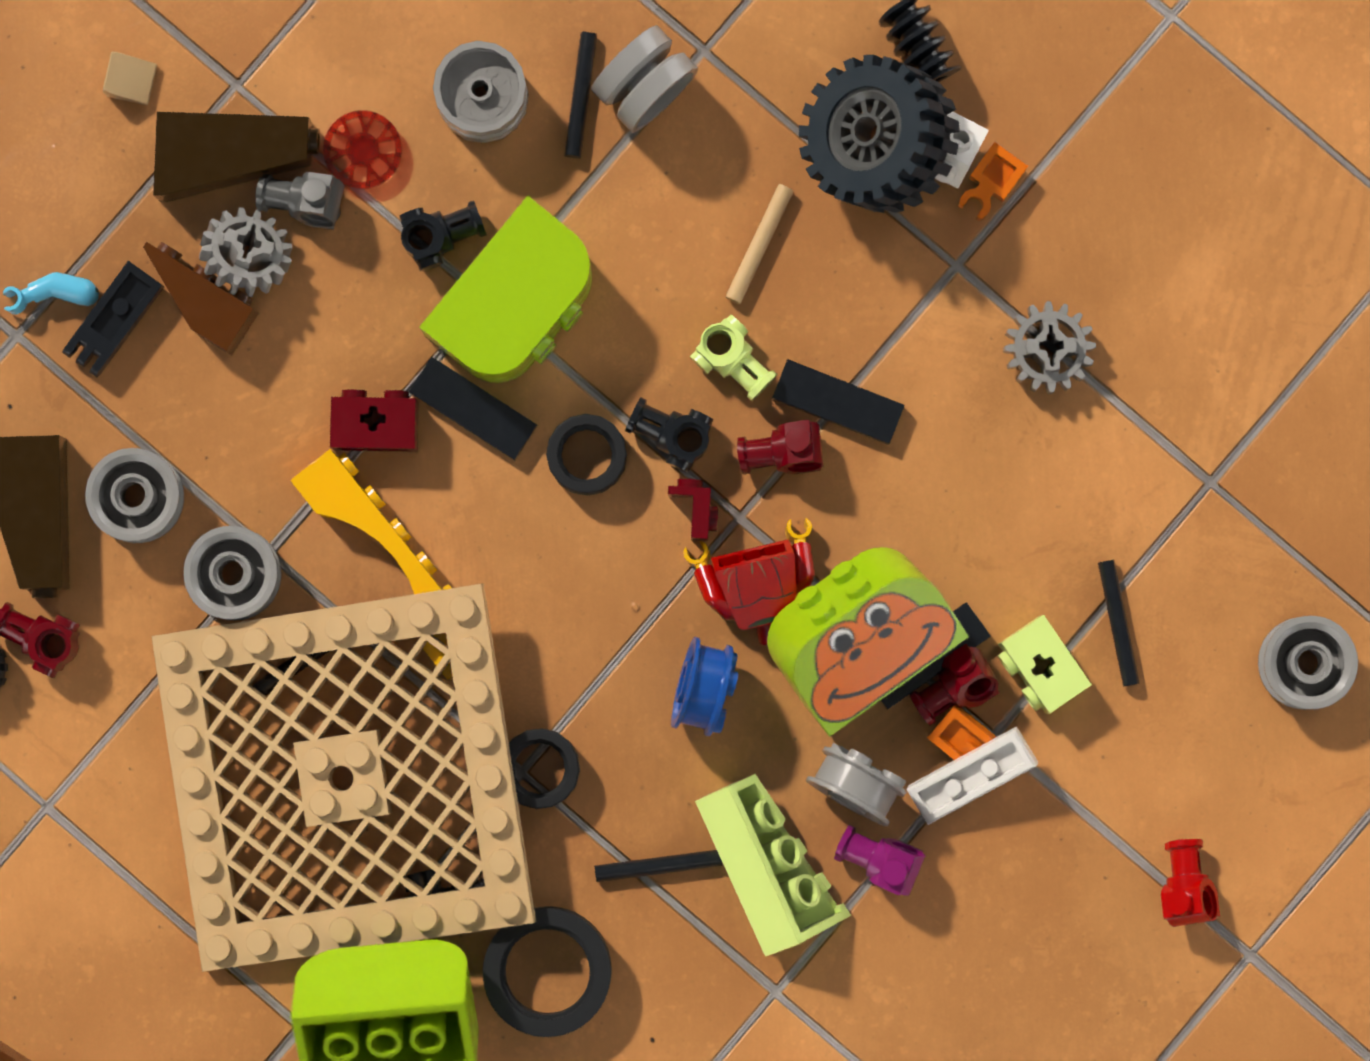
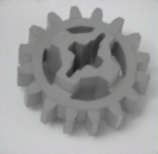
(224, 249)
(1068, 346)

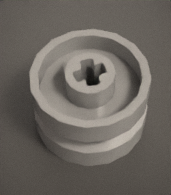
(644, 78)
(487, 116)

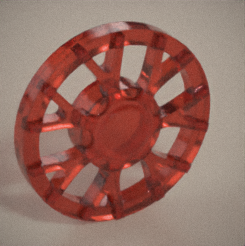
(362, 149)

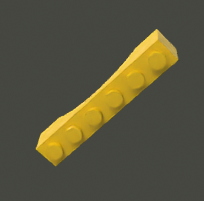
(336, 494)

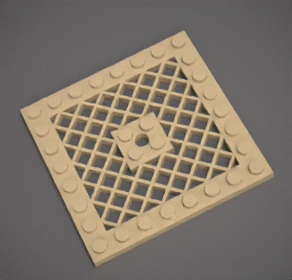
(204, 821)

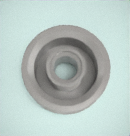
(107, 492)
(205, 567)
(1335, 659)
(856, 784)

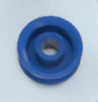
(702, 687)

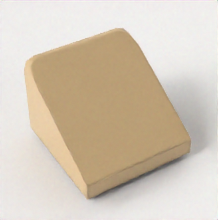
(129, 78)

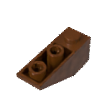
(205, 307)

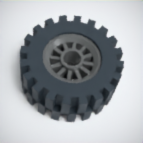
(908, 140)

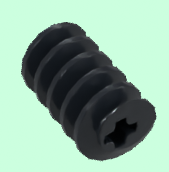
(917, 40)

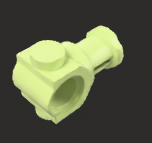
(737, 357)

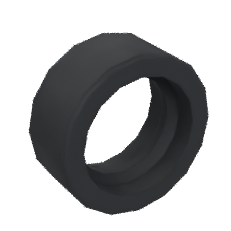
(567, 429)
(571, 765)

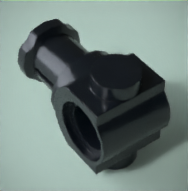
(444, 229)
(670, 430)

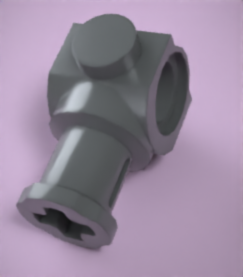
(309, 198)

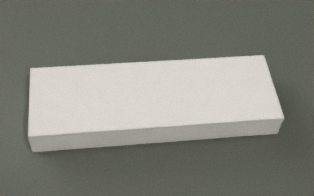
(972, 775)

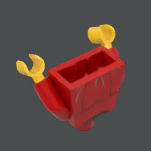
(756, 581)

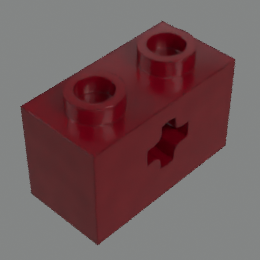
(351, 433)

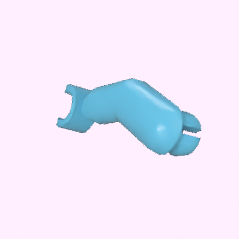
(57, 285)

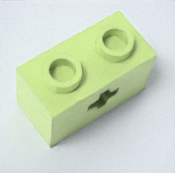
(1064, 673)

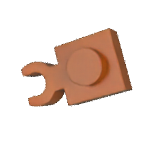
(995, 177)

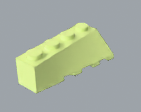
(768, 867)

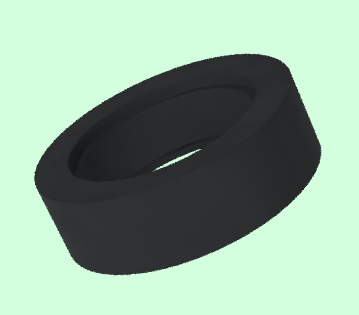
(553, 1023)

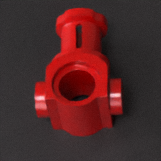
(1188, 894)

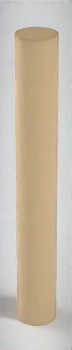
(759, 244)

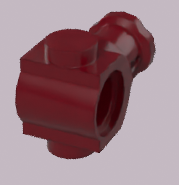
(791, 448)
(36, 636)
(962, 681)

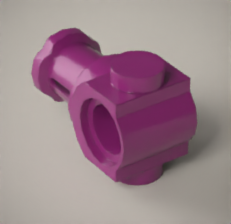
(888, 862)

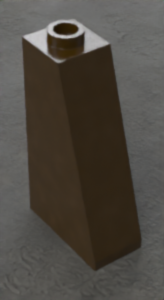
(224, 150)
(35, 511)

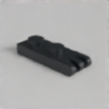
(114, 317)

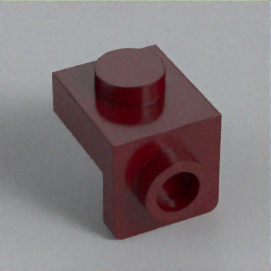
(703, 515)

